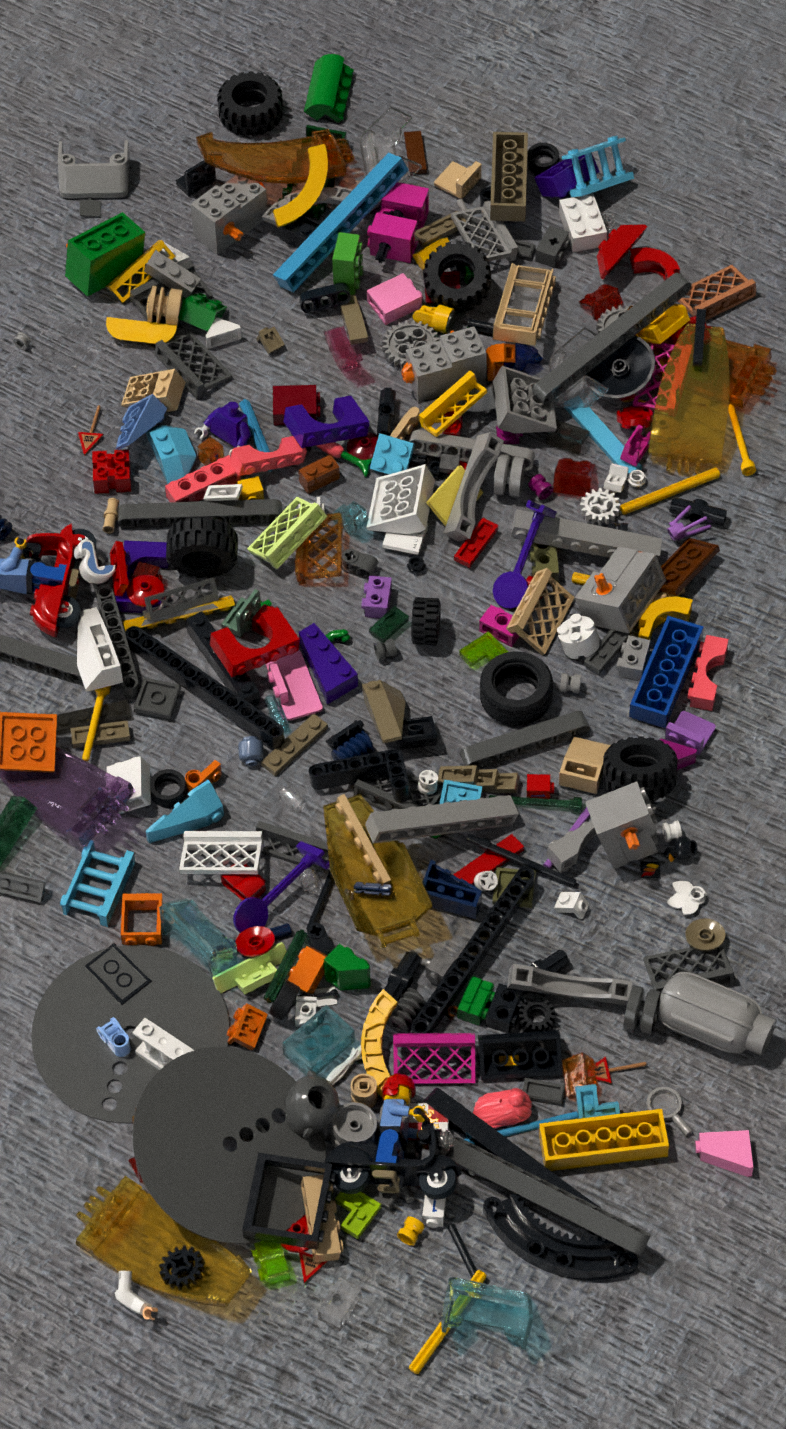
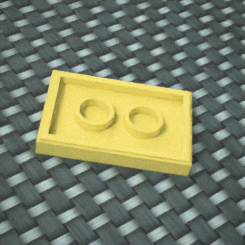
(444, 497)

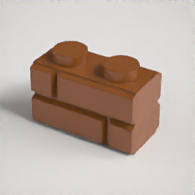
(319, 474)

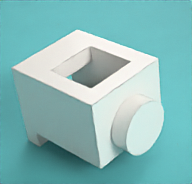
(305, 1009)

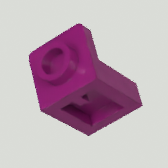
(508, 437)

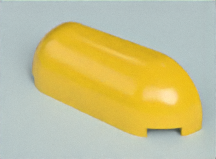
(140, 330)

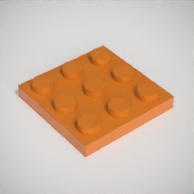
(27, 742)

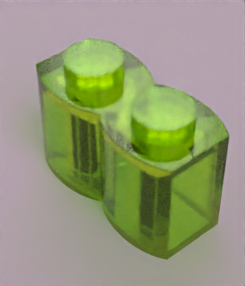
(272, 1263)

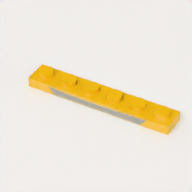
(223, 604)

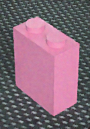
(394, 298)

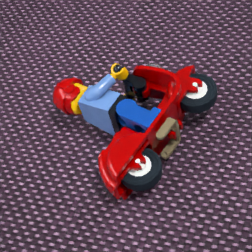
(50, 584)

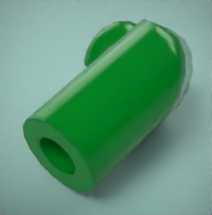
(335, 634)

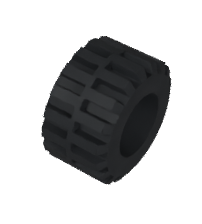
(425, 621)

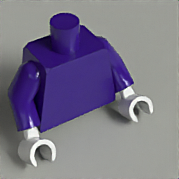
(228, 425)

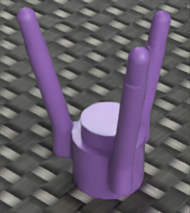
(678, 531)

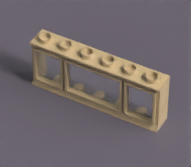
(524, 305)

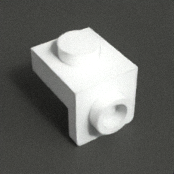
(617, 478)
(572, 903)

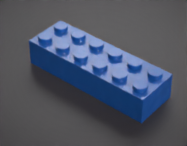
(666, 671)

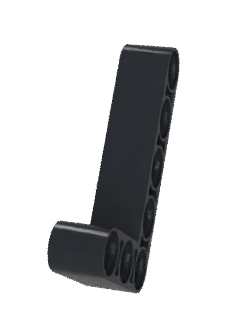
(365, 768)

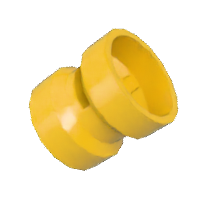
(410, 1231)

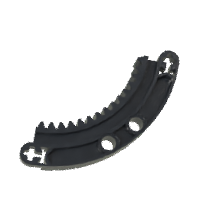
(584, 1258)

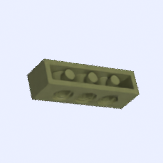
(548, 556)

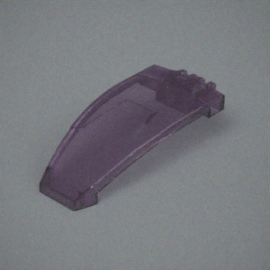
(74, 798)

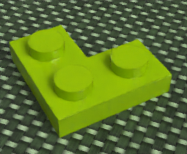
(361, 1209)

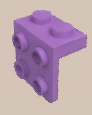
(690, 731)

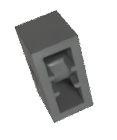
(552, 246)

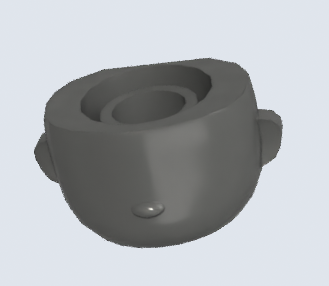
(301, 1115)

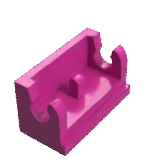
(635, 447)

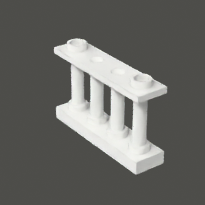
(158, 1045)

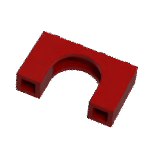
(240, 659)

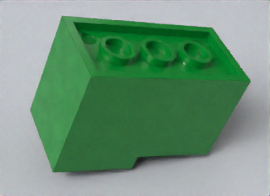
(103, 253)

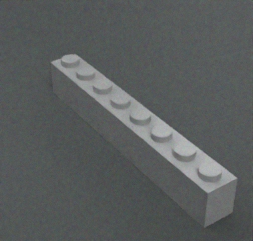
(582, 536)
(441, 819)

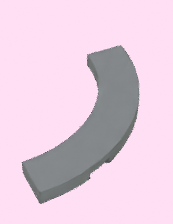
(327, 195)

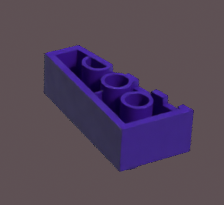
(328, 666)

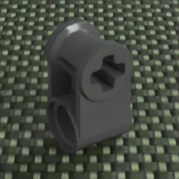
(360, 565)

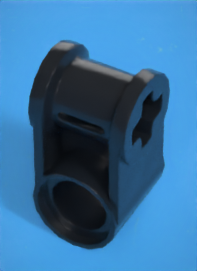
(321, 941)

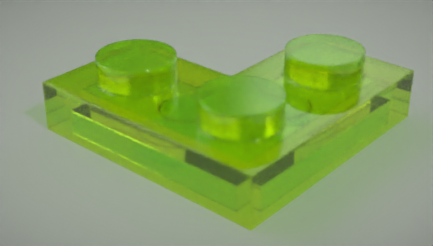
(482, 647)

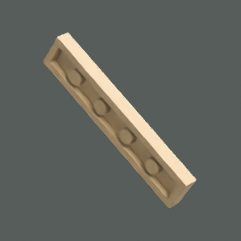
(362, 841)

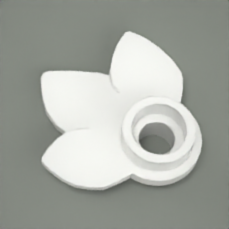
(684, 897)

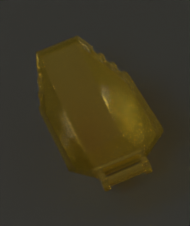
(374, 912)

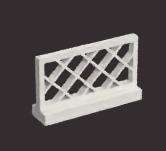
(222, 842)

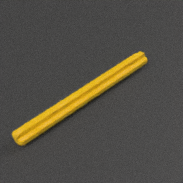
(669, 491)
(436, 1337)

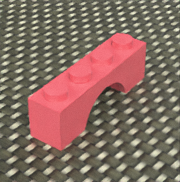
(249, 460)
(704, 691)

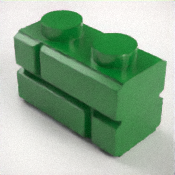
(476, 1001)

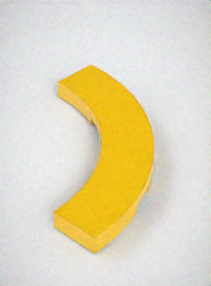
(311, 191)
(373, 1035)

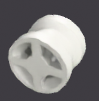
(428, 782)
(671, 831)
(489, 878)

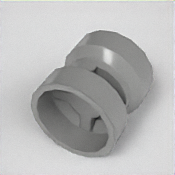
(574, 684)

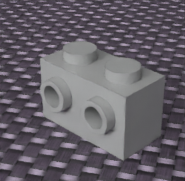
(634, 657)

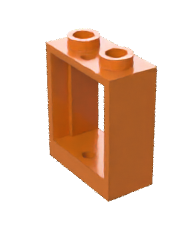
(141, 901)

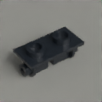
(345, 734)

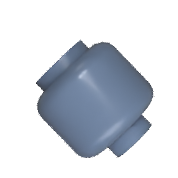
(250, 750)

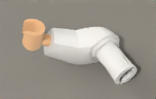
(131, 1300)

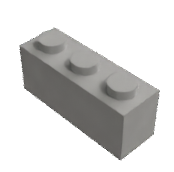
(171, 274)

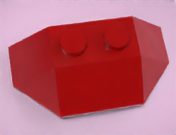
(617, 246)

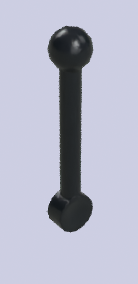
(333, 993)

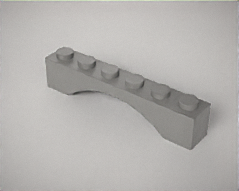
(462, 516)
(566, 850)
(595, 989)

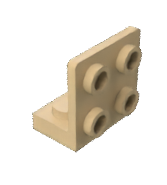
(459, 179)

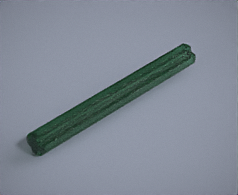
(285, 966)

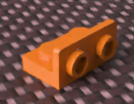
(247, 1026)

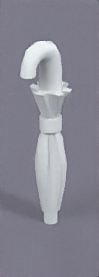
(339, 1071)

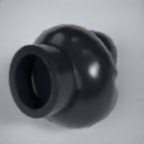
(683, 849)

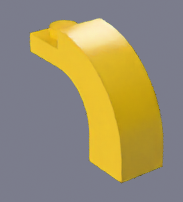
(659, 610)

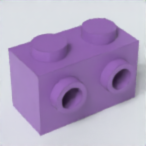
(377, 596)

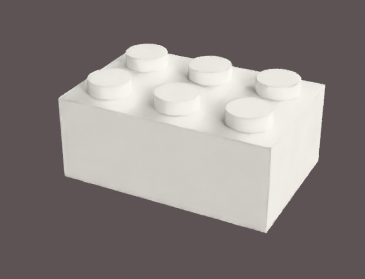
(583, 222)

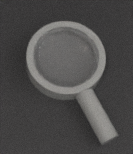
(670, 1103)

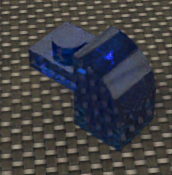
(523, 355)

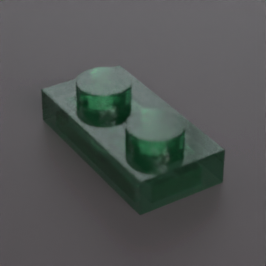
(389, 624)

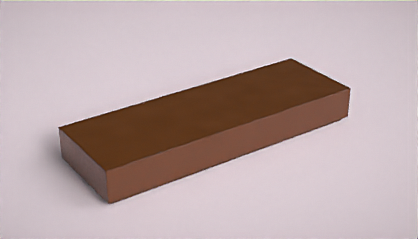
(415, 149)

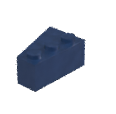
(451, 893)

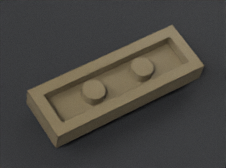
(436, 230)
(105, 734)

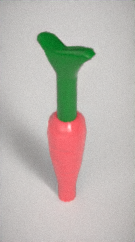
(337, 451)

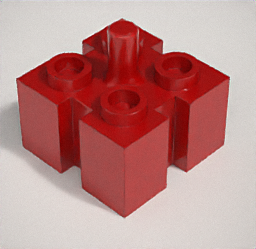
(111, 471)

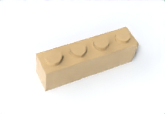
(331, 1246)

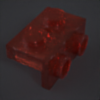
(601, 300)

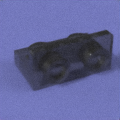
(567, 437)

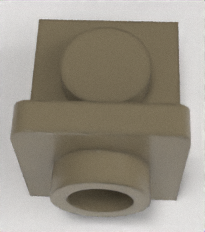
(270, 339)

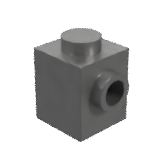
(438, 966)

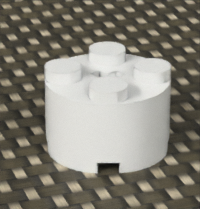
(578, 636)

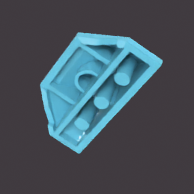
(172, 451)

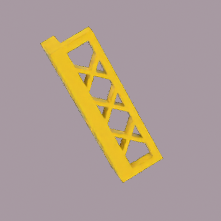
(134, 267)
(448, 402)

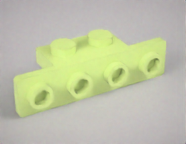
(251, 972)

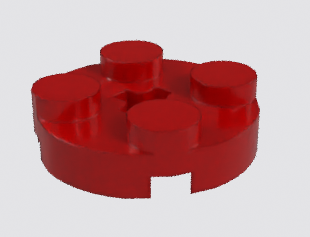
(633, 416)

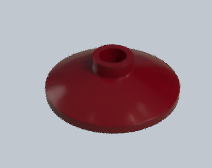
(360, 450)

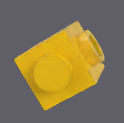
(251, 489)

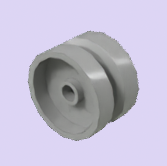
(509, 475)
(353, 1123)

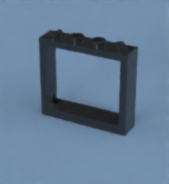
(254, 1232)

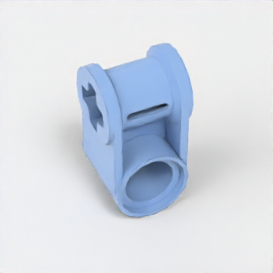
(112, 1035)

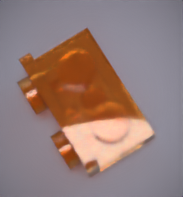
(578, 1071)

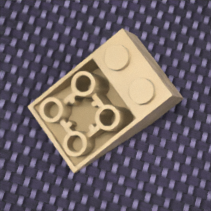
(164, 385)
(583, 765)

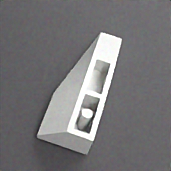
(95, 652)

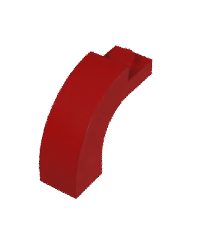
(654, 261)

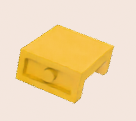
(665, 324)

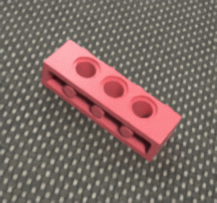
(195, 484)

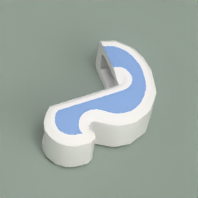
(89, 565)

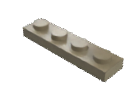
(294, 744)

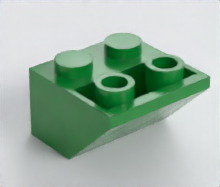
(201, 311)
(346, 970)

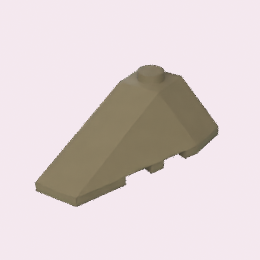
(386, 709)

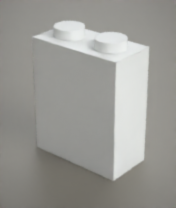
(138, 774)

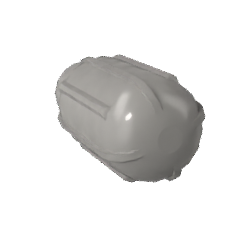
(714, 1014)

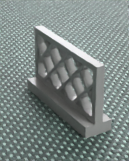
(497, 230)

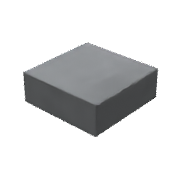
(448, 463)

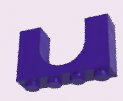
(311, 432)
(146, 552)

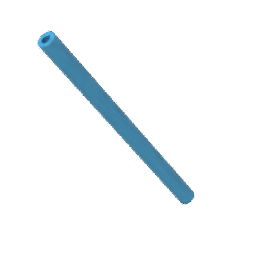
(532, 1125)

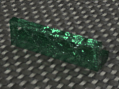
(15, 821)

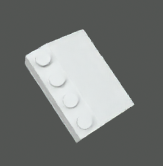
(401, 501)

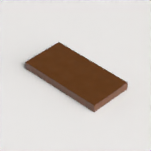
(686, 564)

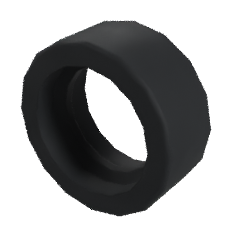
(541, 149)
(163, 776)
(284, 1000)

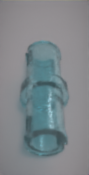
(276, 711)

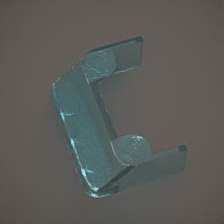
(200, 933)
(488, 1307)

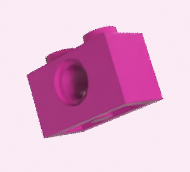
(491, 622)

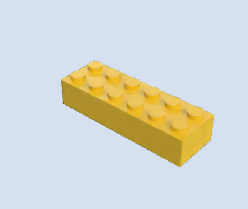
(603, 1140)

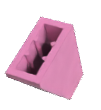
(726, 1150)

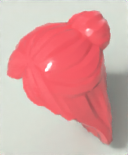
(503, 1108)

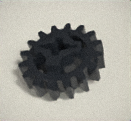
(182, 1267)

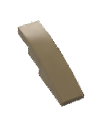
(354, 321)
(489, 779)

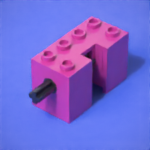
(394, 226)

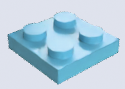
(391, 454)

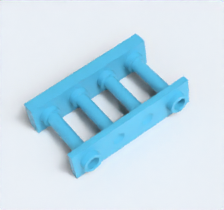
(607, 180)
(110, 895)

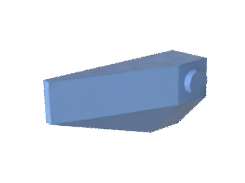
(139, 419)

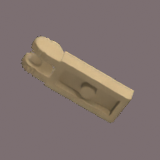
(407, 423)

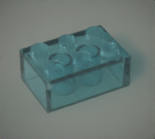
(318, 1041)

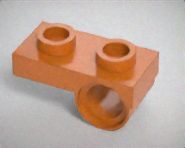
(211, 773)

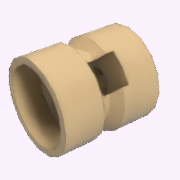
(364, 1090)

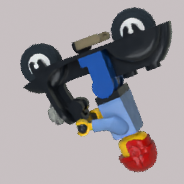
(384, 1163)

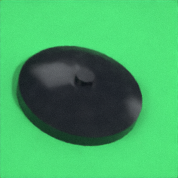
(626, 370)

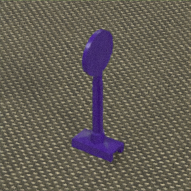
(511, 586)
(254, 911)

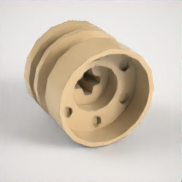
(164, 306)

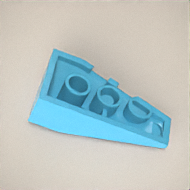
(196, 812)

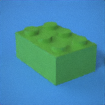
(348, 261)

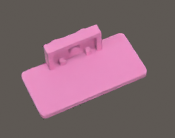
(293, 686)

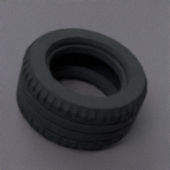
(516, 665)

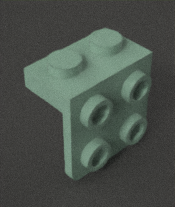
(241, 616)

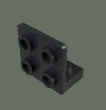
(197, 178)

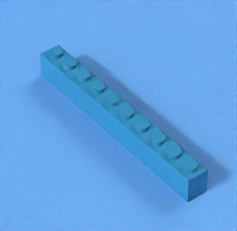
(342, 219)

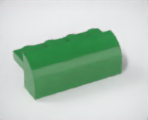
(329, 88)

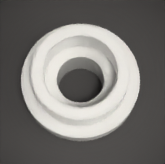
(636, 474)

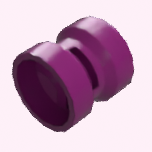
(540, 486)

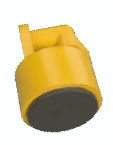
(440, 317)

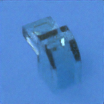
(353, 517)

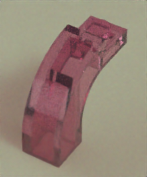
(341, 349)

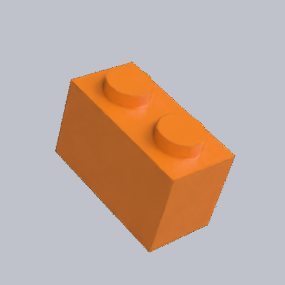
(308, 969)

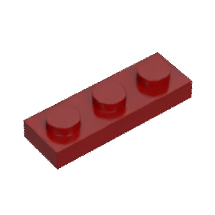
(475, 545)
(120, 578)

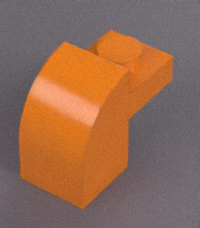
(497, 356)

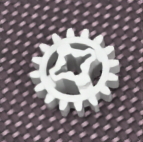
(598, 506)

